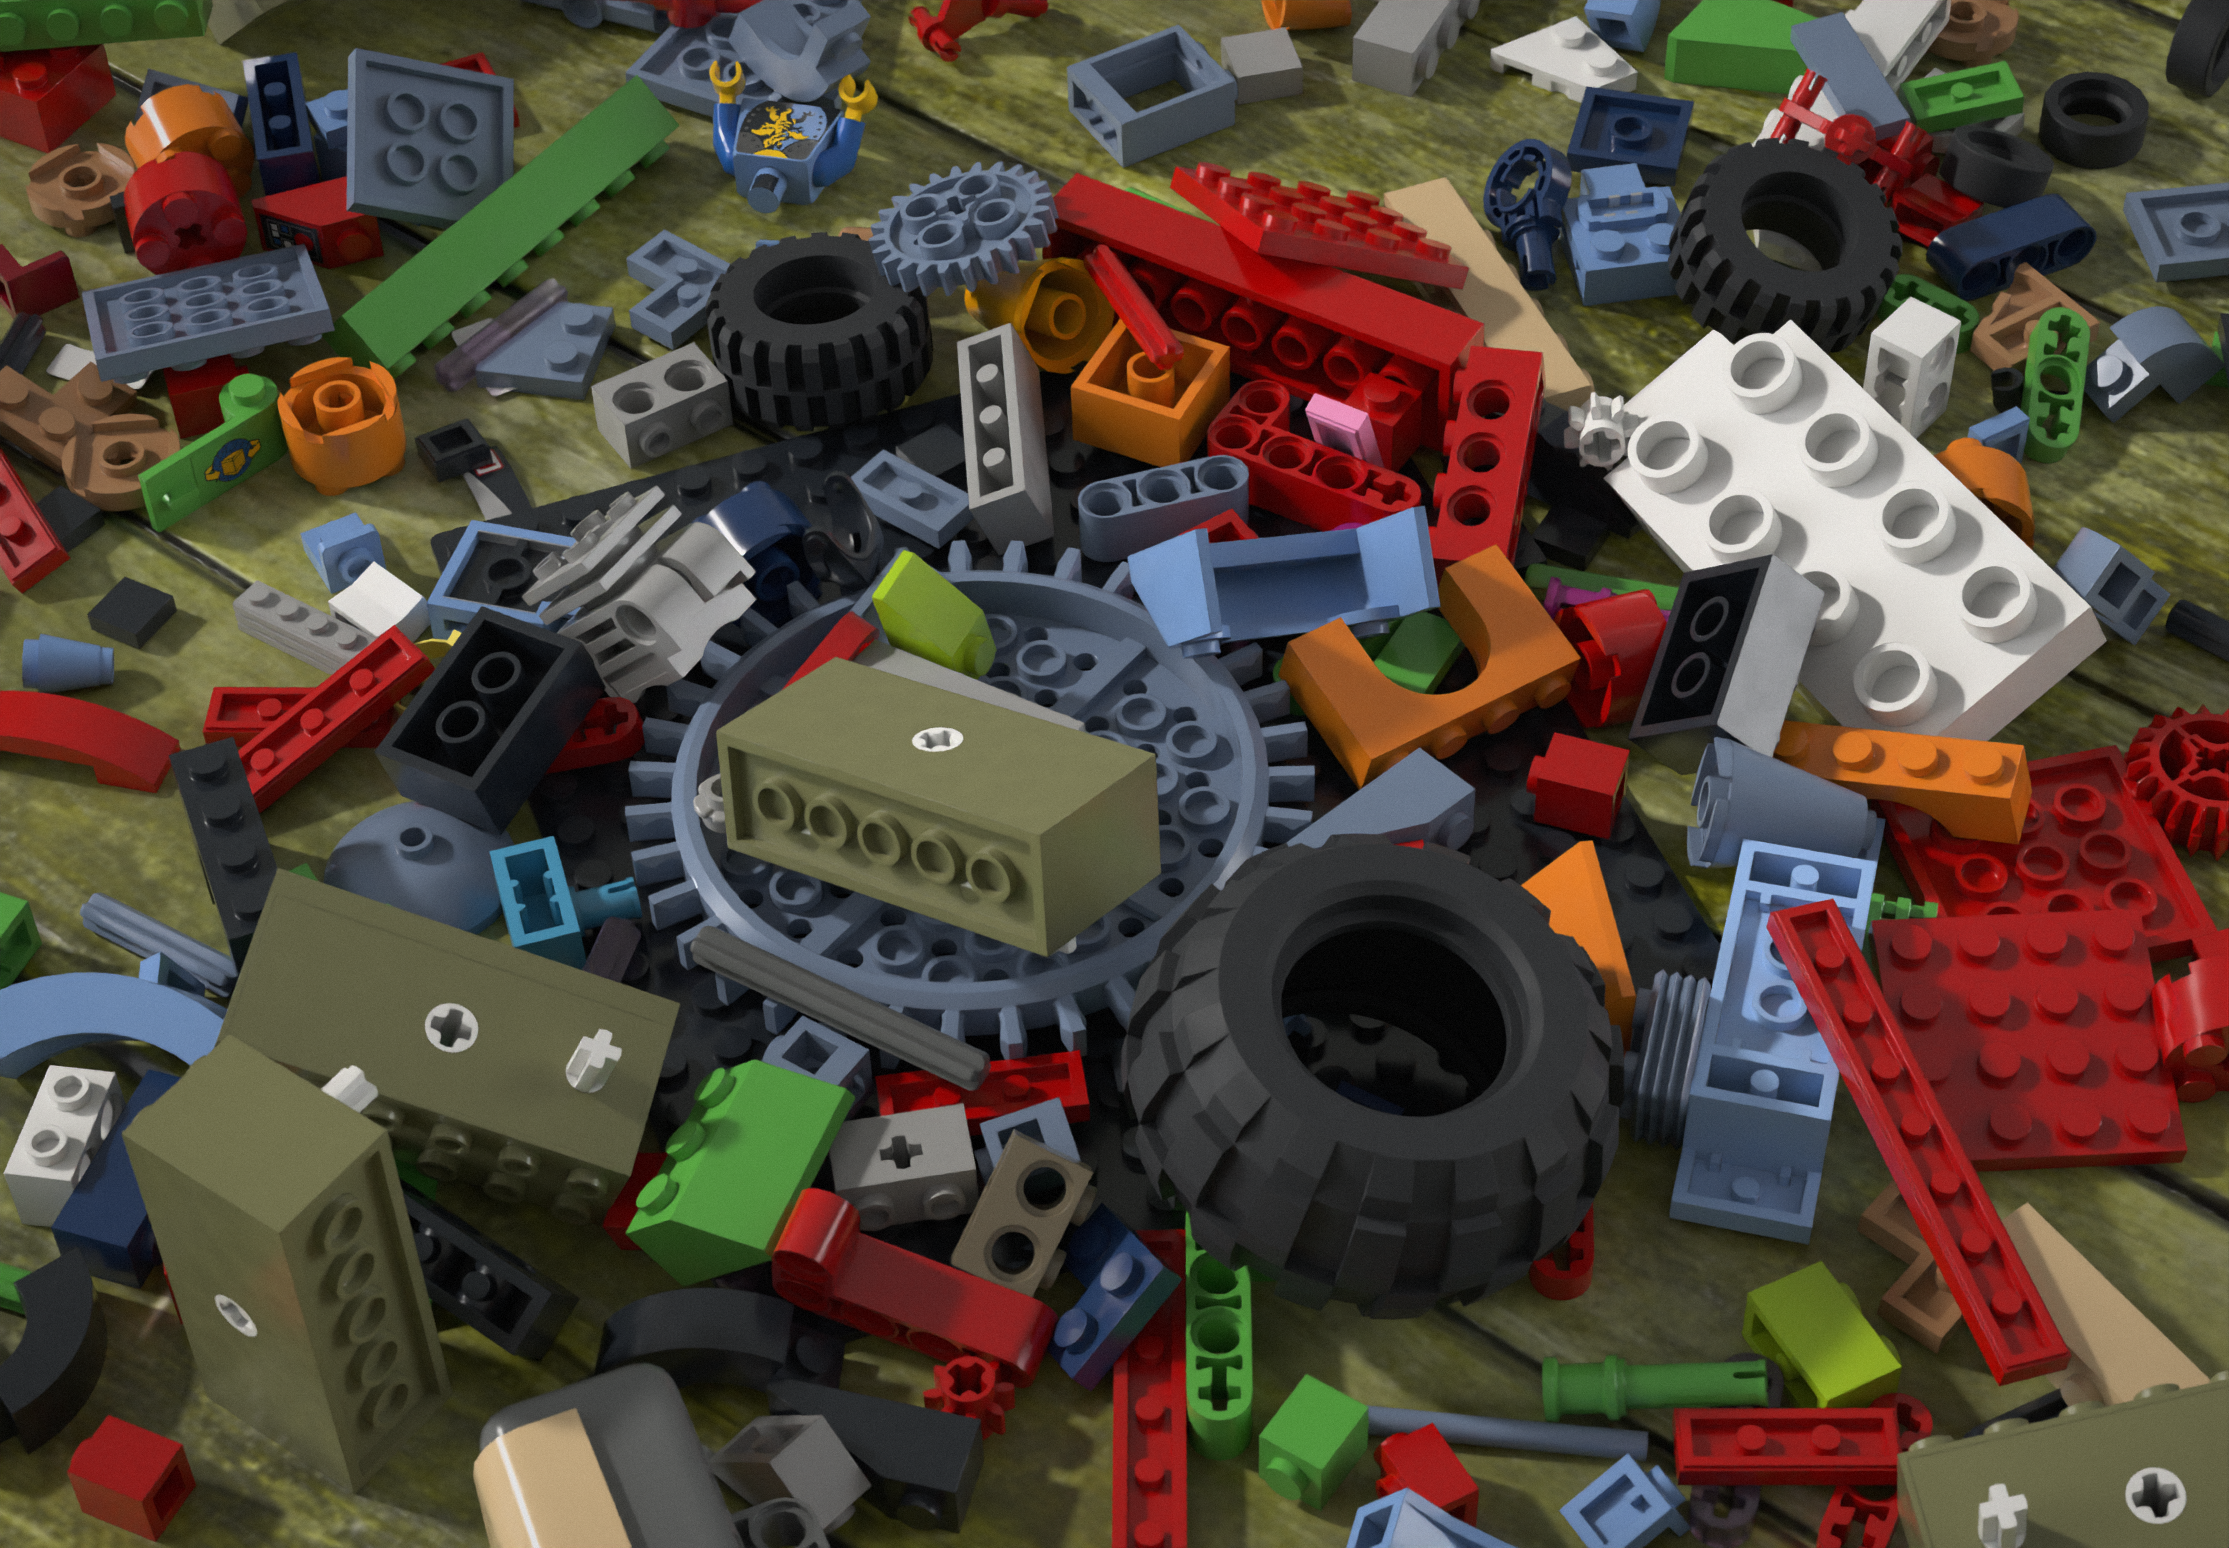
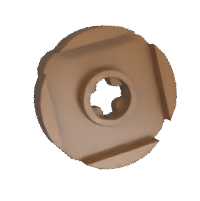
(1986, 33)
(83, 208)
(94, 463)

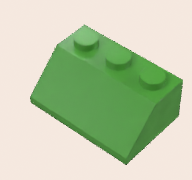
(737, 1169)

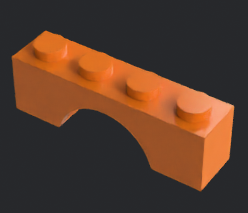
(1963, 783)

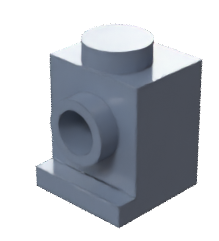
(826, 1057)
(1042, 1122)

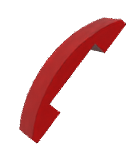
(80, 732)

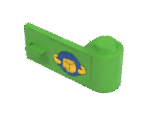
(220, 459)

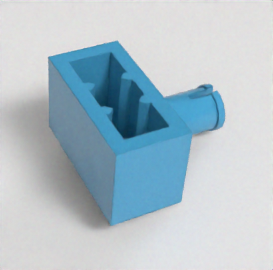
(545, 912)

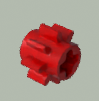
(972, 1390)

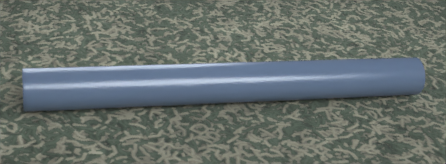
(1512, 1433)

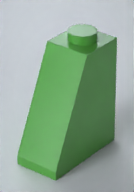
(1736, 46)

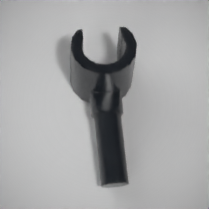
(2008, 388)

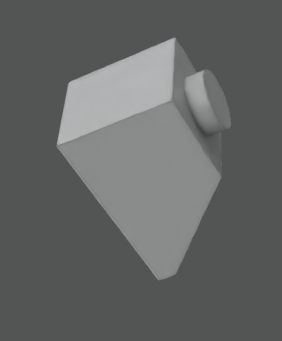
(793, 1460)

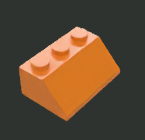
(1581, 909)

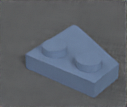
(553, 353)

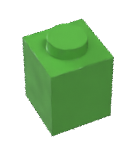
(1313, 1442)

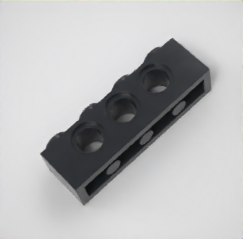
(485, 1280)

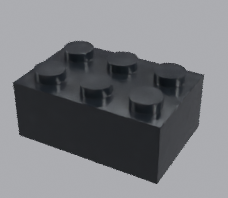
(1727, 661)
(491, 719)

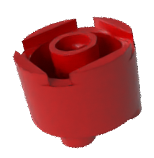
(184, 213)
(1617, 651)
(2194, 1028)

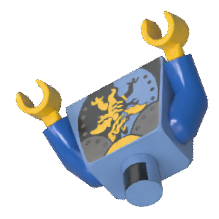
(783, 147)

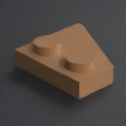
(2005, 334)

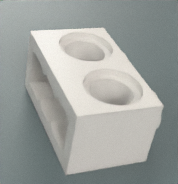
(1913, 364)
(61, 1139)

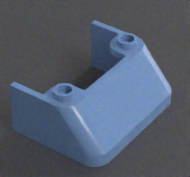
(1286, 583)

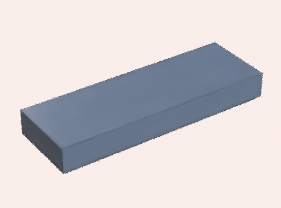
(1854, 80)

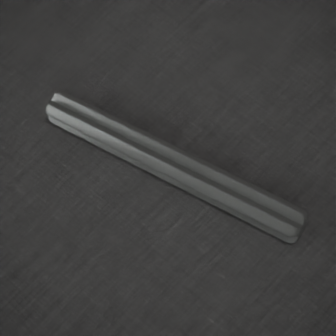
(841, 1008)

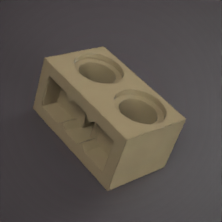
(1007, 1209)

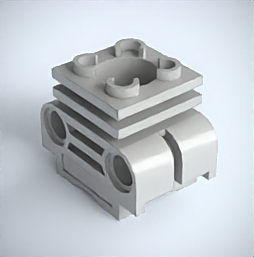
(642, 601)

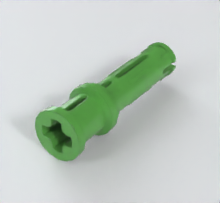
(1616, 1387)

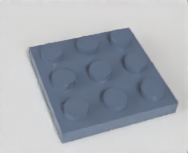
(425, 138)

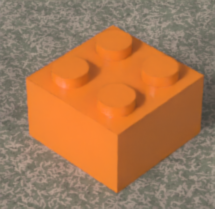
(1149, 412)

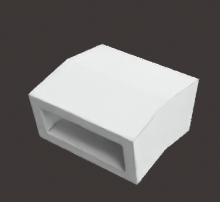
(379, 602)

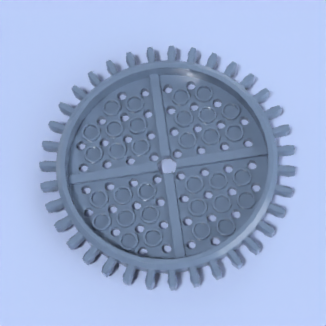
(1043, 636)

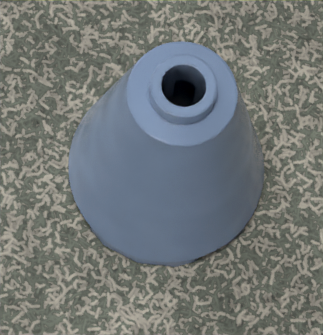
(1772, 802)

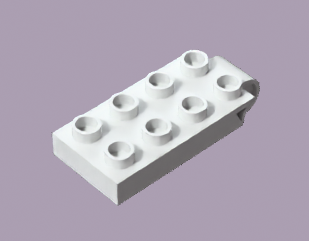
(1928, 597)

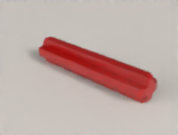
(1133, 307)

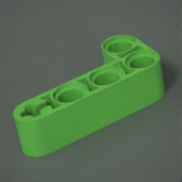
(1213, 1326)

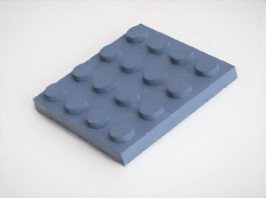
(206, 314)

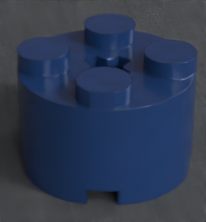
(769, 535)

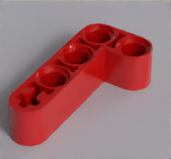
(1300, 475)
(902, 1296)

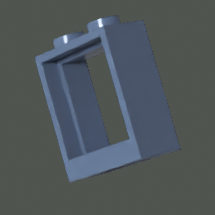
(1103, 82)

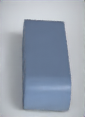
(1158, 505)

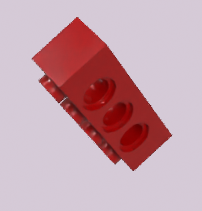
(1492, 382)

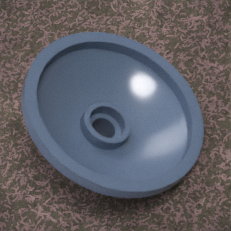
(422, 865)

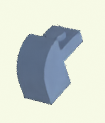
(2151, 350)

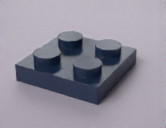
(1631, 129)

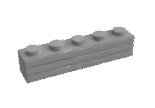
(298, 628)

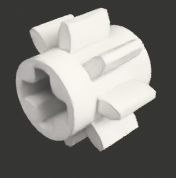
(1600, 430)

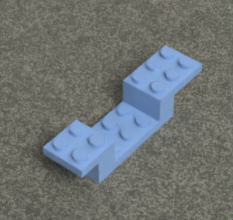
(1761, 1065)

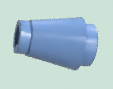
(65, 664)

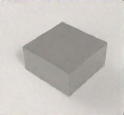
(1263, 65)

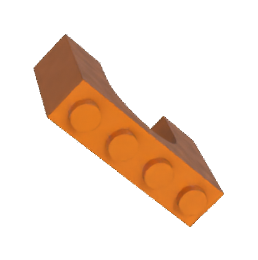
(1377, 723)

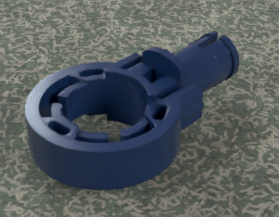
(1529, 223)

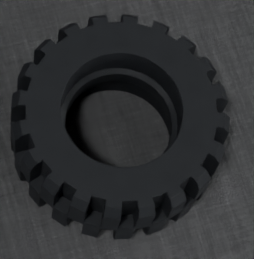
(1807, 199)
(817, 333)

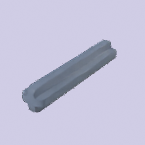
(149, 936)

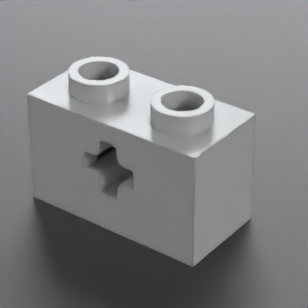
(906, 1167)

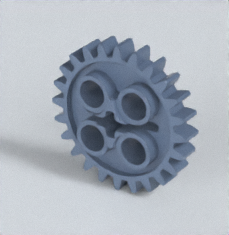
(963, 228)

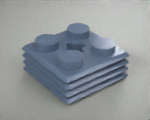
(1663, 1057)

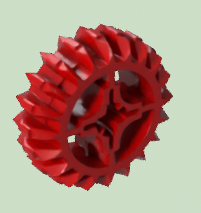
(2196, 758)

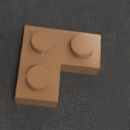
(47, 422)
(1920, 1297)

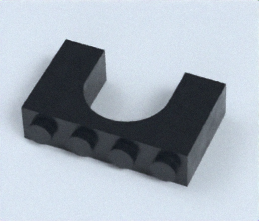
(226, 838)

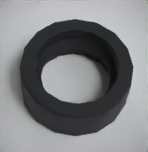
(2200, 48)
(2097, 95)
(1995, 166)

